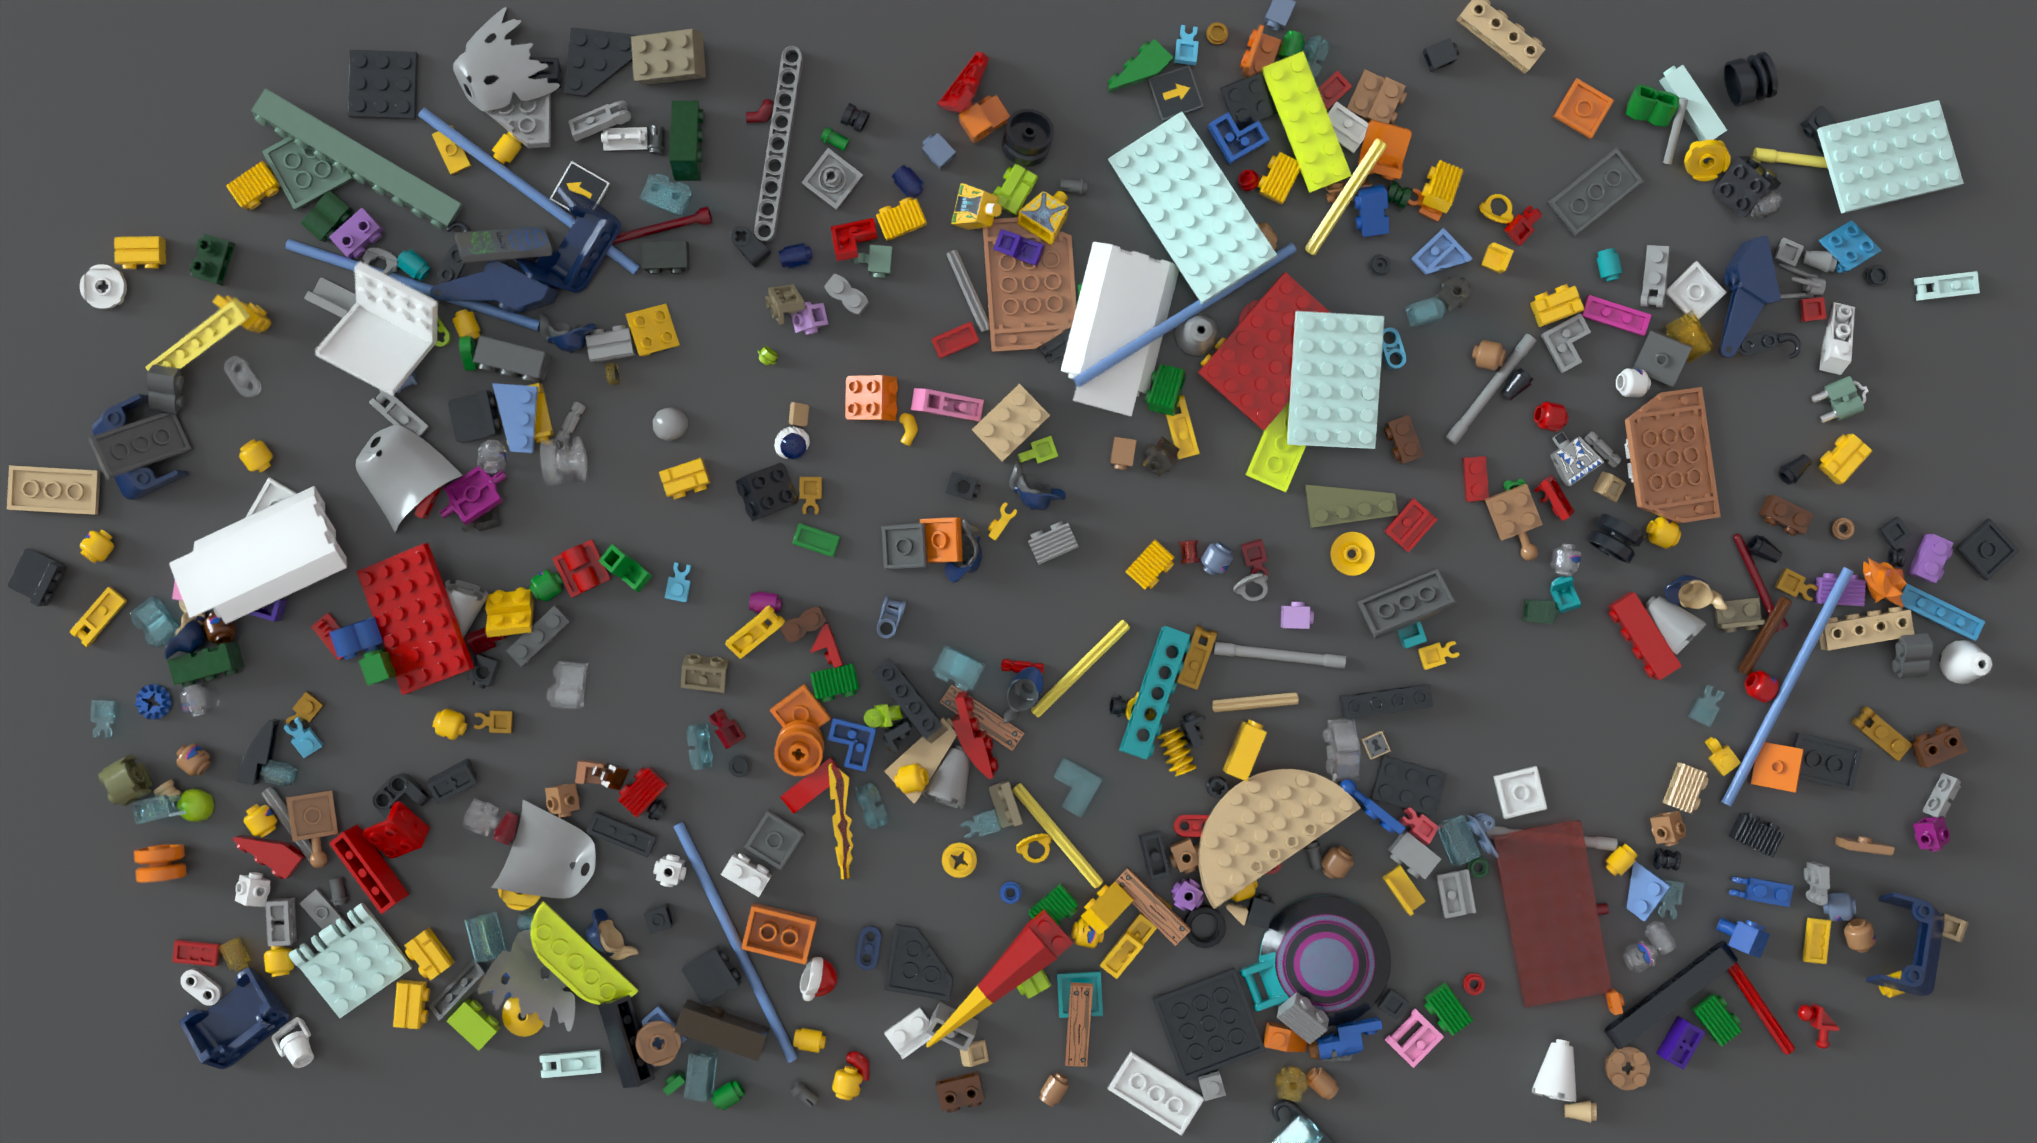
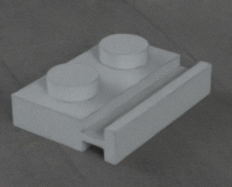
(1456, 893)

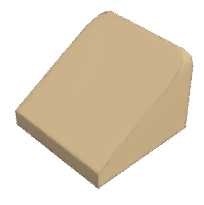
(798, 414)
(1609, 486)
(1238, 911)
(1954, 928)
(975, 1054)

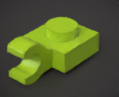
(1041, 450)

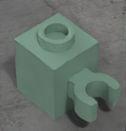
(878, 260)

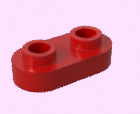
(1195, 825)

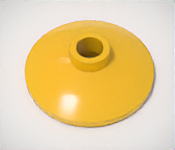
(1363, 553)
(517, 1026)

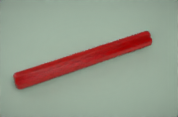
(1761, 1009)

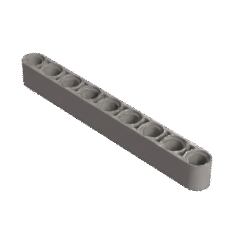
(775, 134)

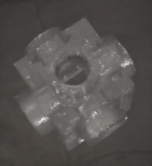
(481, 817)

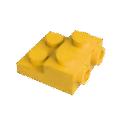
(256, 323)
(509, 612)

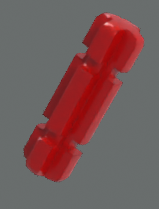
(1017, 666)

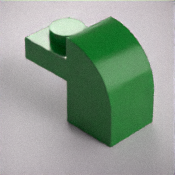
(625, 567)

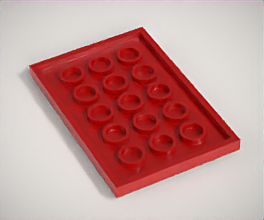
(1256, 358)
(415, 618)

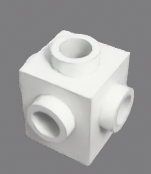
(675, 864)
(252, 889)

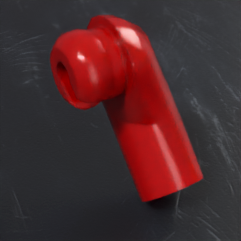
(860, 1062)

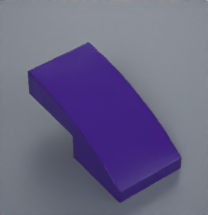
(1019, 247)

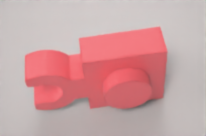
(1421, 827)

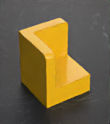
(1497, 258)

